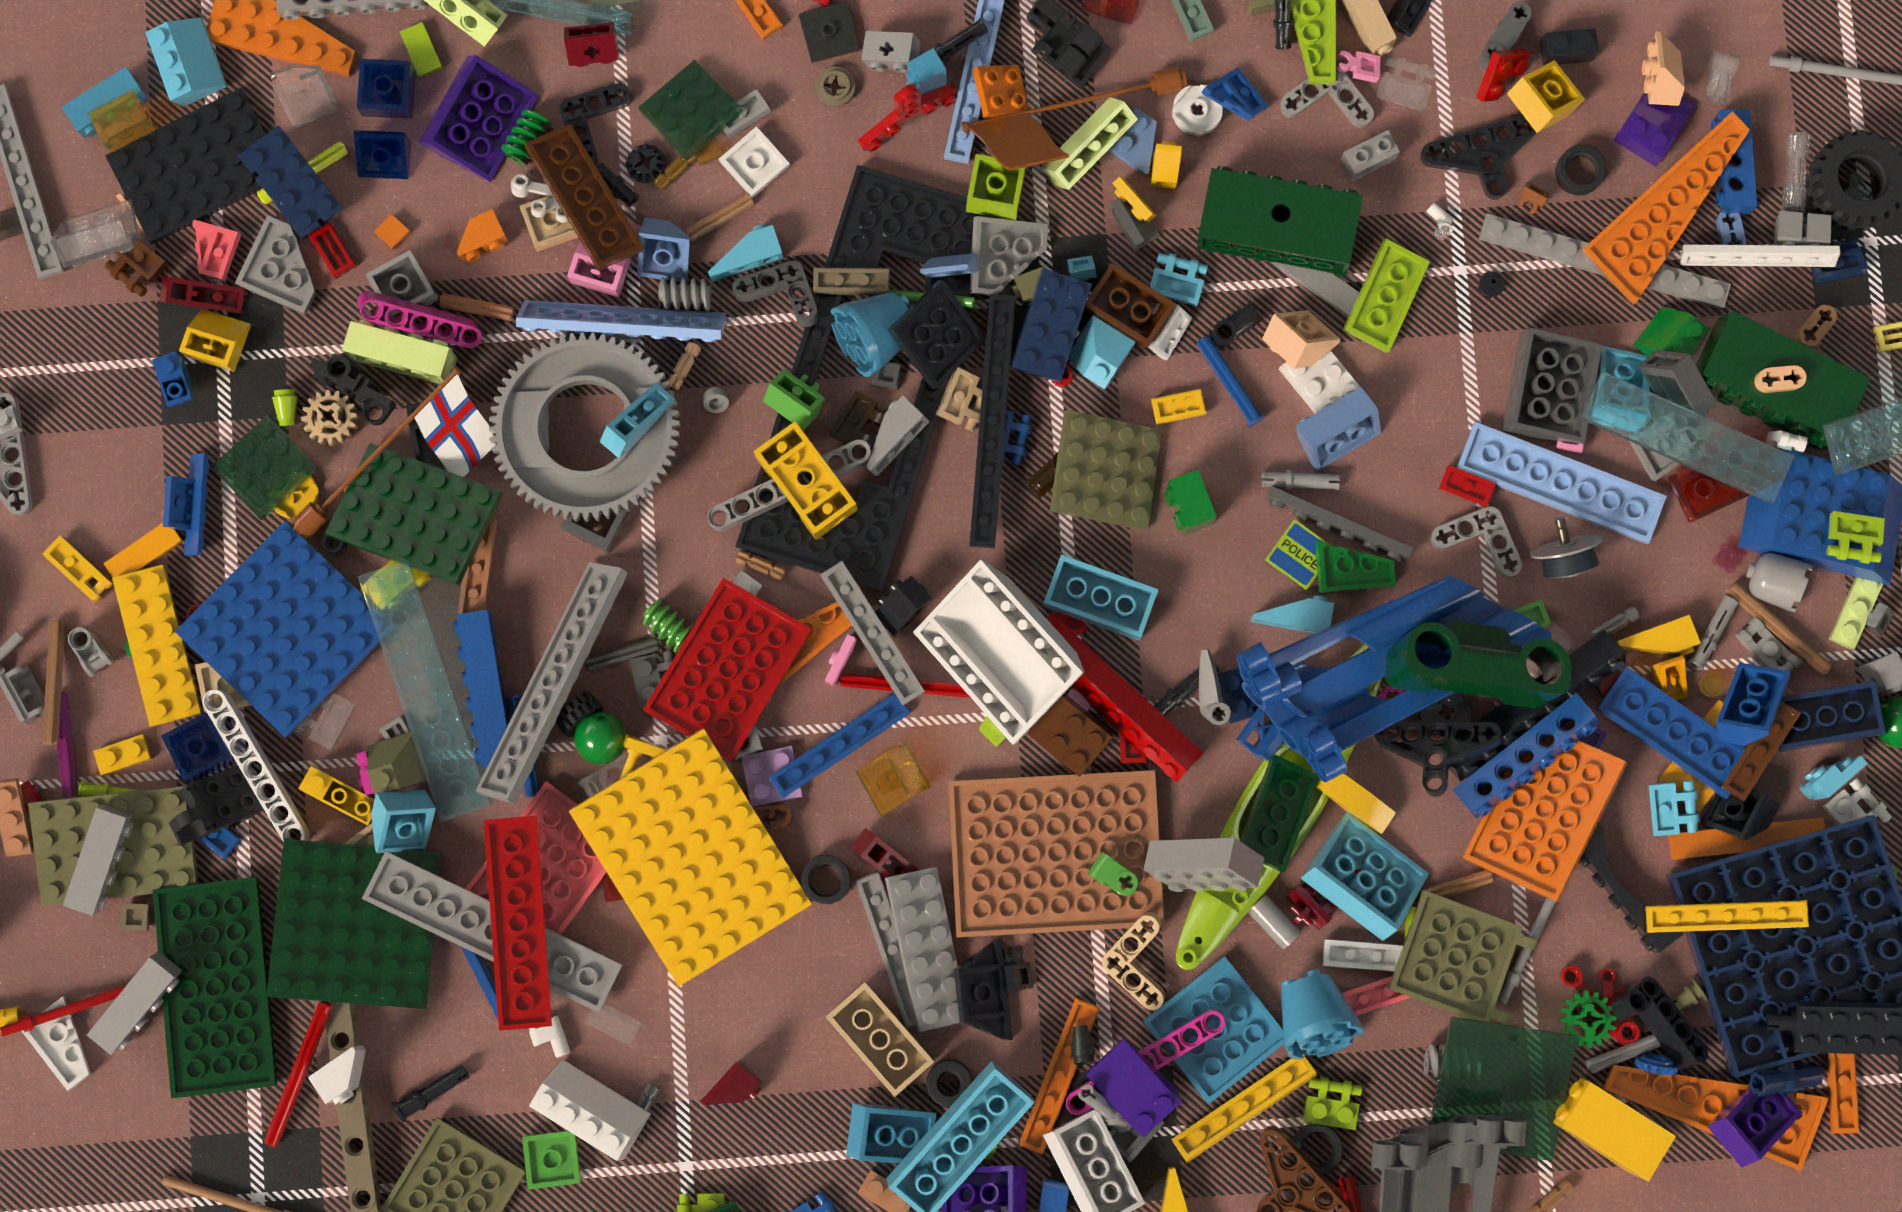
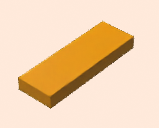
(144, 551)

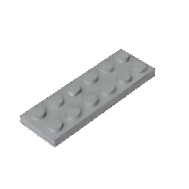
(925, 947)

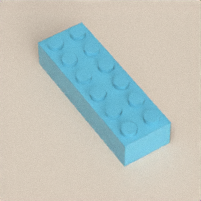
(960, 1140)

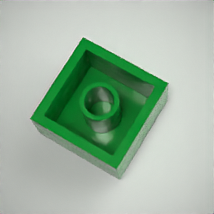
(1190, 502)

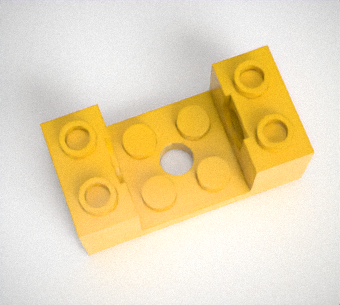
(819, 503)

